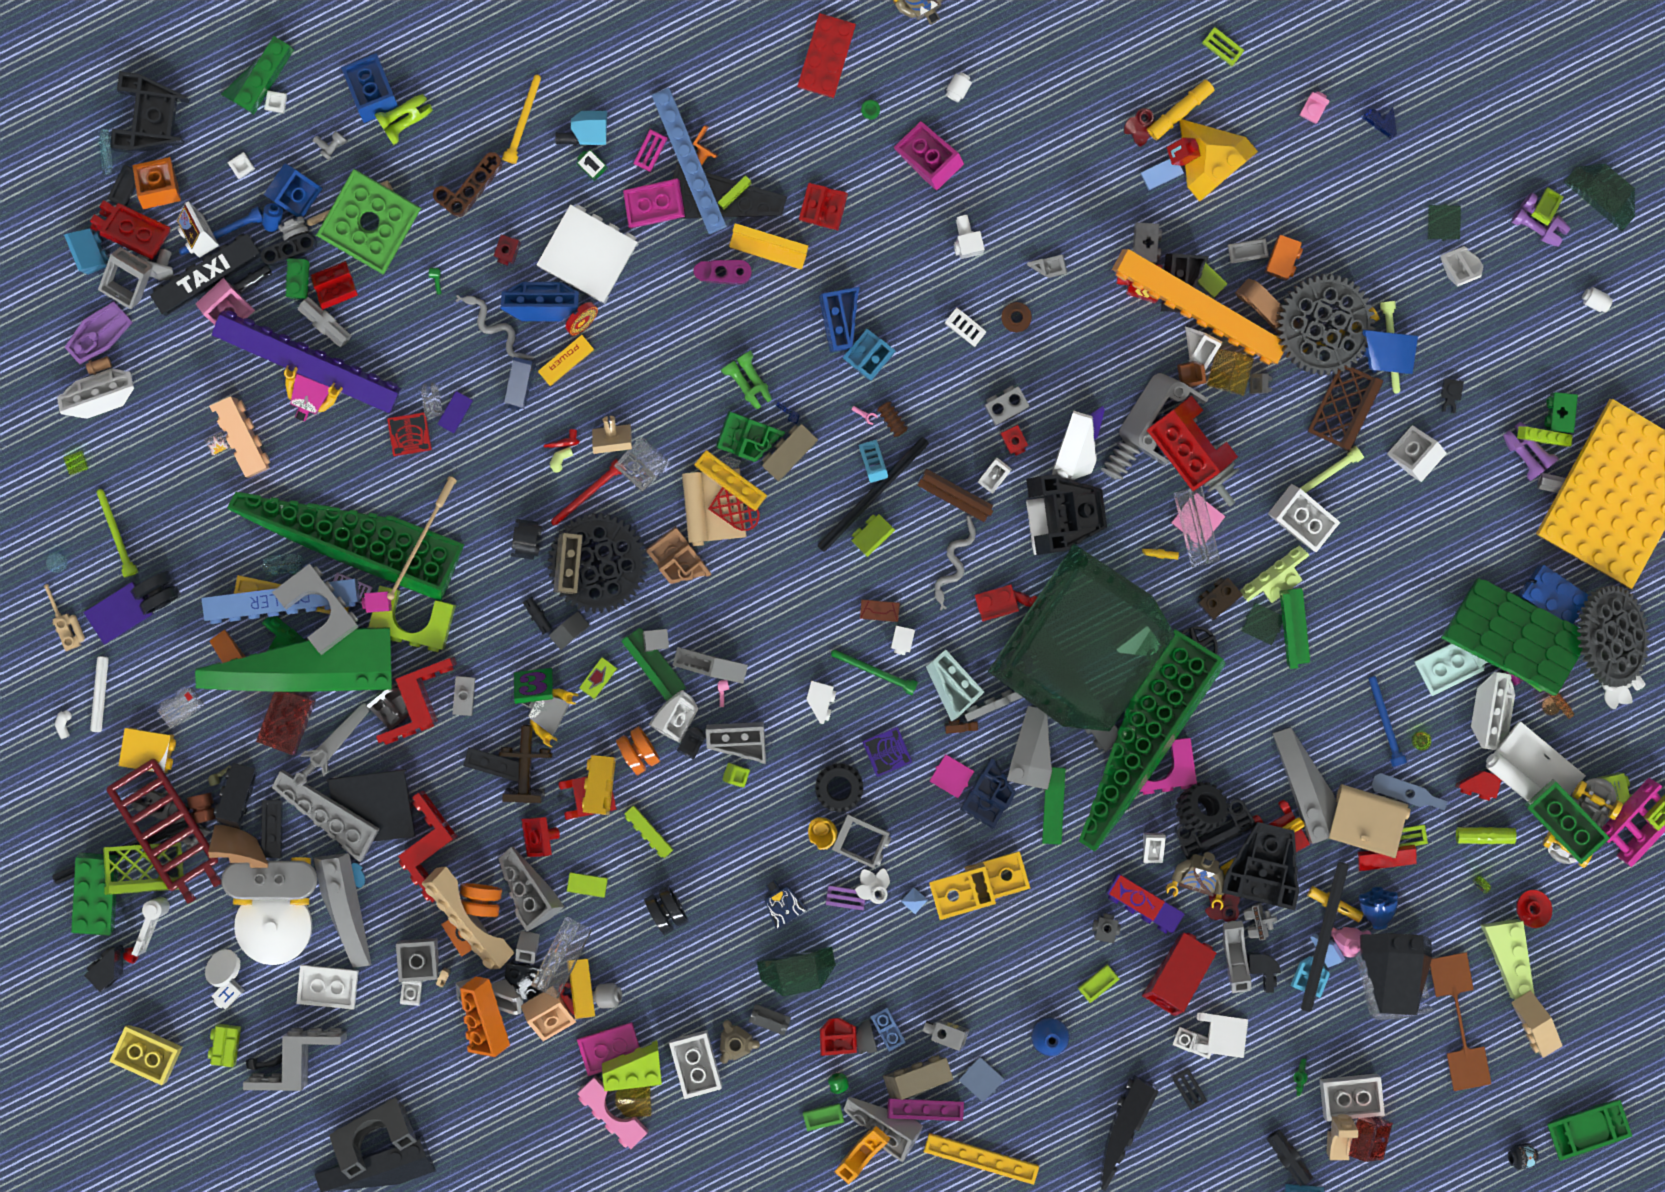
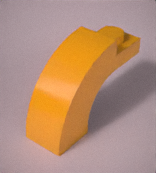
(861, 1154)

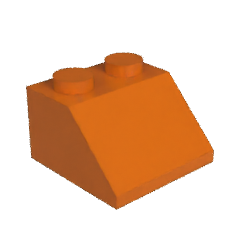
(156, 183)

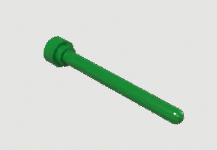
(907, 685)

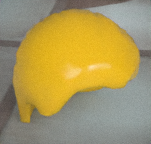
(822, 832)

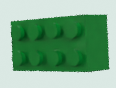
(1567, 821)
(93, 909)

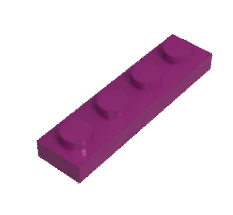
(925, 1109)

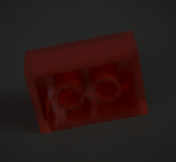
(286, 721)

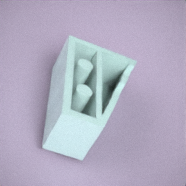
(953, 684)

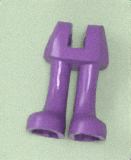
(1547, 233)
(1535, 468)

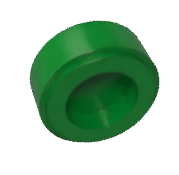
(870, 109)

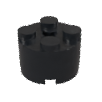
(525, 539)

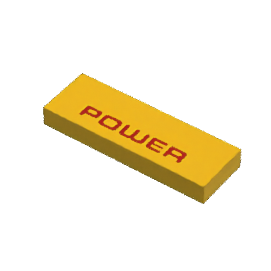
(566, 360)

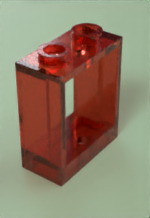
(1373, 1130)

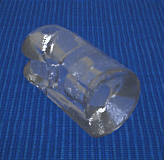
(431, 403)

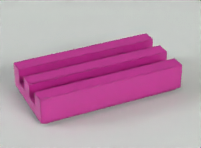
(646, 141)

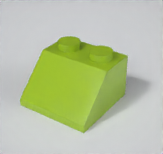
(872, 535)

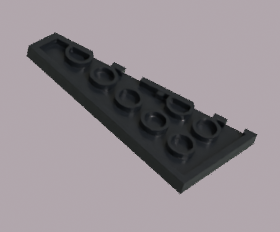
(750, 203)

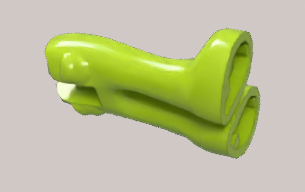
(408, 107)

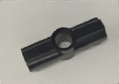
(1289, 1157)

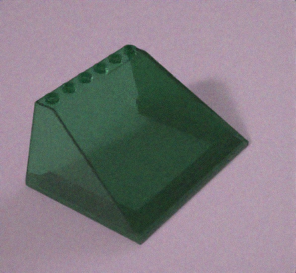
(1084, 644)

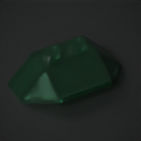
(1604, 192)
(797, 971)

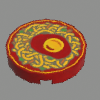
(582, 319)

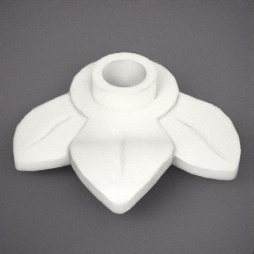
(1617, 695)
(871, 883)

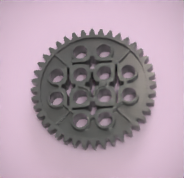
(1295, 337)
(1613, 636)

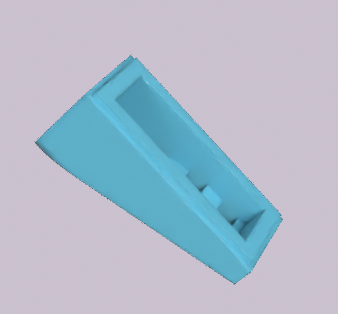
(878, 471)

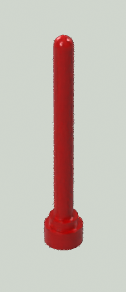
(587, 493)

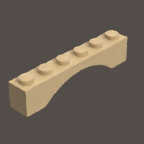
(444, 890)

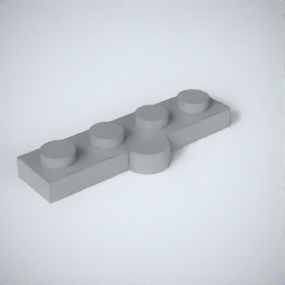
(991, 704)

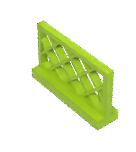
(139, 885)

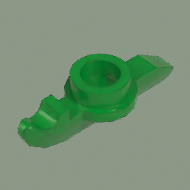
(1301, 1077)

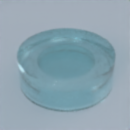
(56, 562)

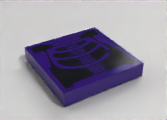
(887, 751)

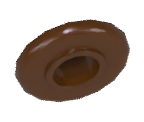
(1026, 317)

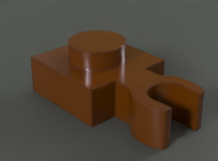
(958, 727)

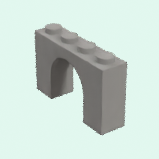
(309, 582)

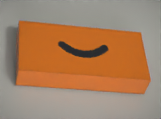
(454, 934)

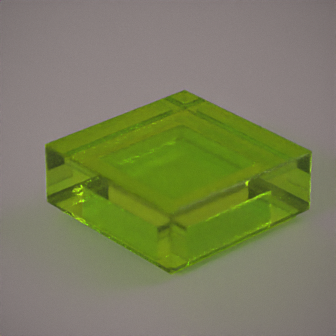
(76, 463)

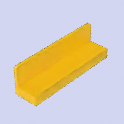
(768, 246)

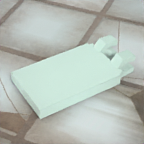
(1448, 667)

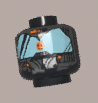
(1523, 1156)

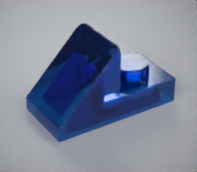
(1384, 125)

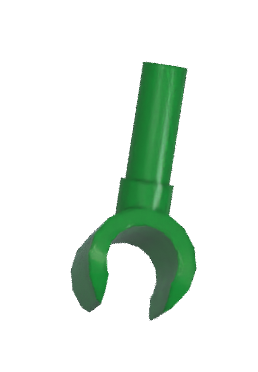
(436, 273)

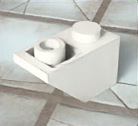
(819, 698)

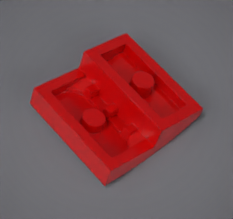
(823, 206)
(334, 285)

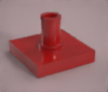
(538, 836)

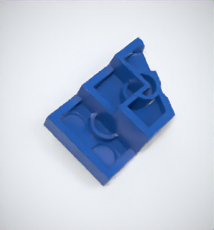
(1391, 351)

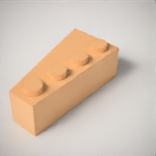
(241, 436)

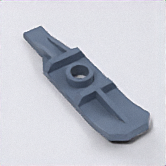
(1397, 789)

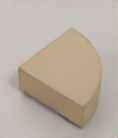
(443, 977)

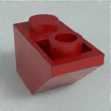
(1481, 782)

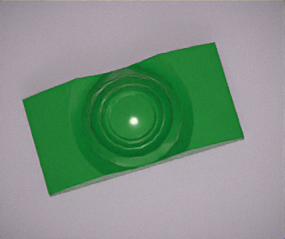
(1589, 1129)

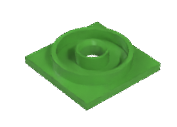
(344, 228)

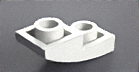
(411, 993)
(1186, 1039)

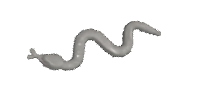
(471, 300)
(955, 561)

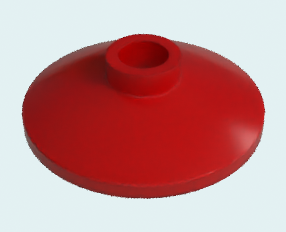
(1541, 909)

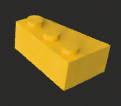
(599, 785)

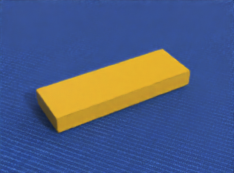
(582, 990)

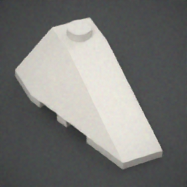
(1077, 449)

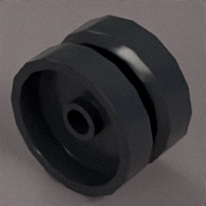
(154, 590)
(667, 909)

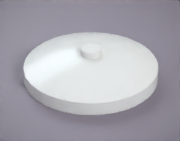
(273, 930)

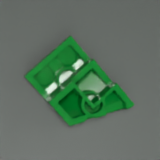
(746, 437)

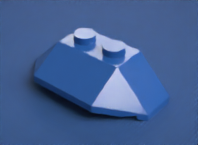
(540, 301)

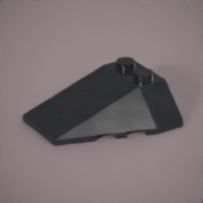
(1265, 868)
(1397, 969)

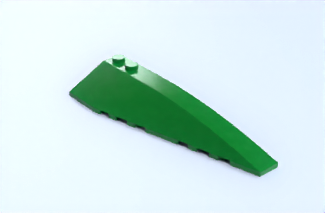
(352, 664)

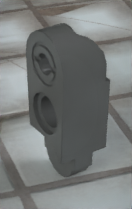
(152, 797)

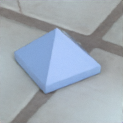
(914, 900)

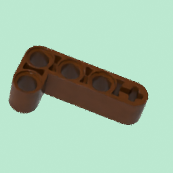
(471, 182)

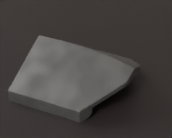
(389, 707)

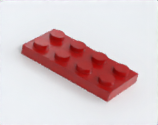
(826, 55)

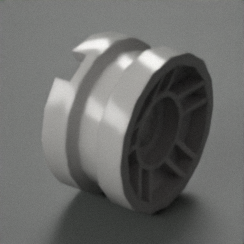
(293, 228)

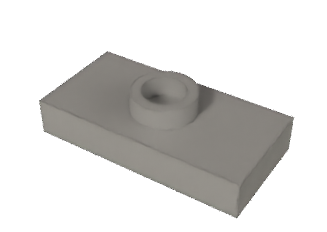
(464, 695)

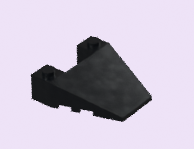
(1071, 510)

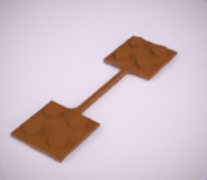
(1451, 977)

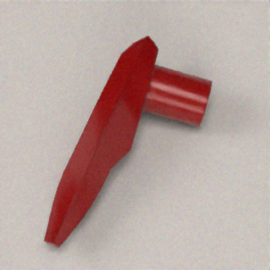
(571, 441)
(1025, 599)

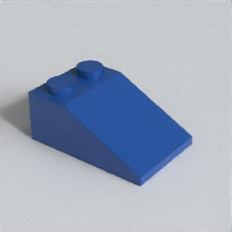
(369, 87)

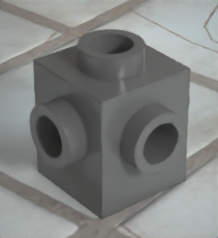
(1109, 934)

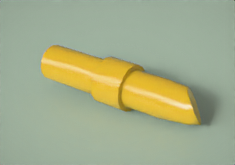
(1161, 553)

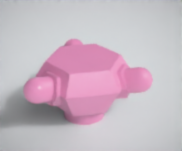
(1348, 940)

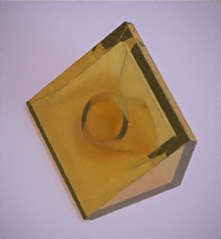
(1230, 372)

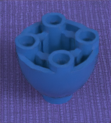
(1379, 906)
(1050, 1028)

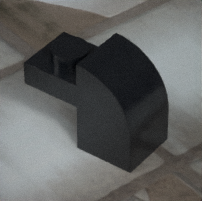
(1264, 964)

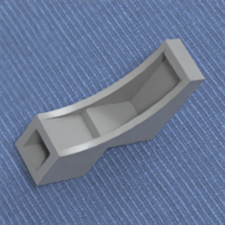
(1236, 956)

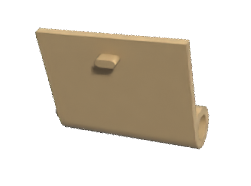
(701, 522)
(1368, 821)

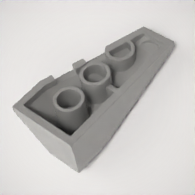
(1031, 757)
(531, 894)
(902, 1132)

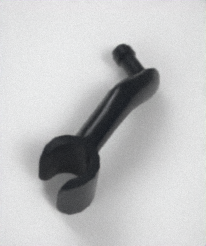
(253, 1065)

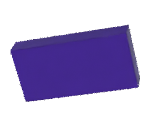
(455, 412)

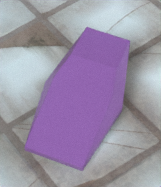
(98, 333)

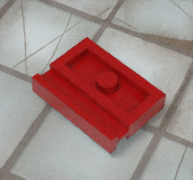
(997, 602)

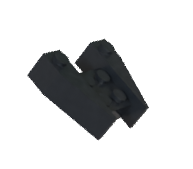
(152, 115)

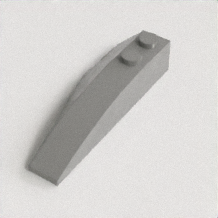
(1310, 790)
(342, 902)

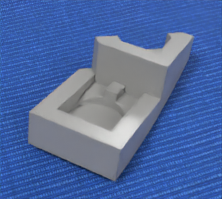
(1050, 266)

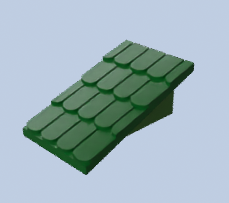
(1515, 636)

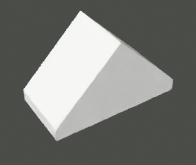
(994, 475)
(1153, 847)

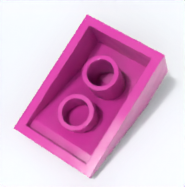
(929, 155)

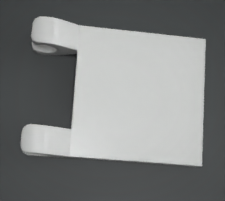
(1225, 1035)

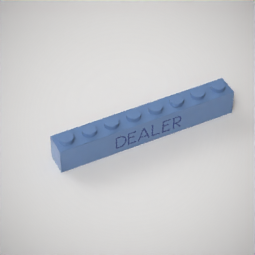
(264, 602)

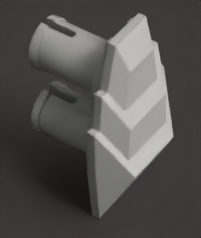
(160, 269)

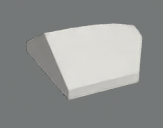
(1462, 266)

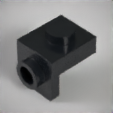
(691, 742)

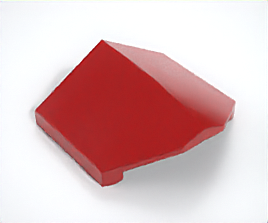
(837, 1037)

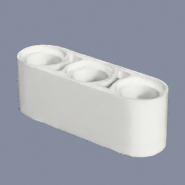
(1037, 519)

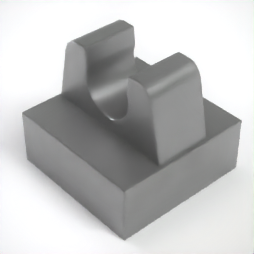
(1259, 383)

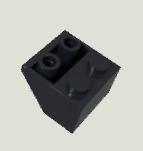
(106, 970)

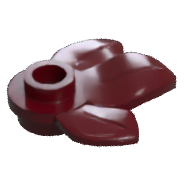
(1138, 128)
(1229, 902)

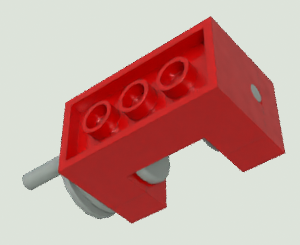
(1192, 452)

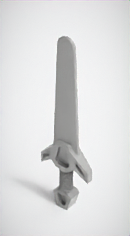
(324, 752)

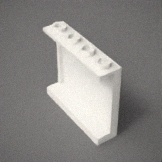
(587, 253)

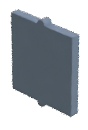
(981, 1079)

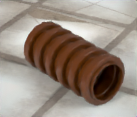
(893, 420)

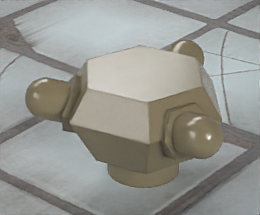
(735, 1042)

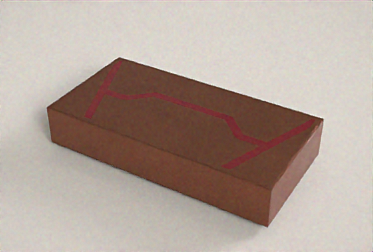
(879, 610)

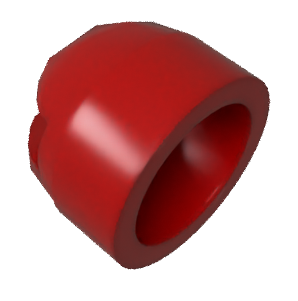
(127, 955)

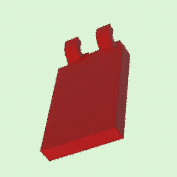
(130, 229)

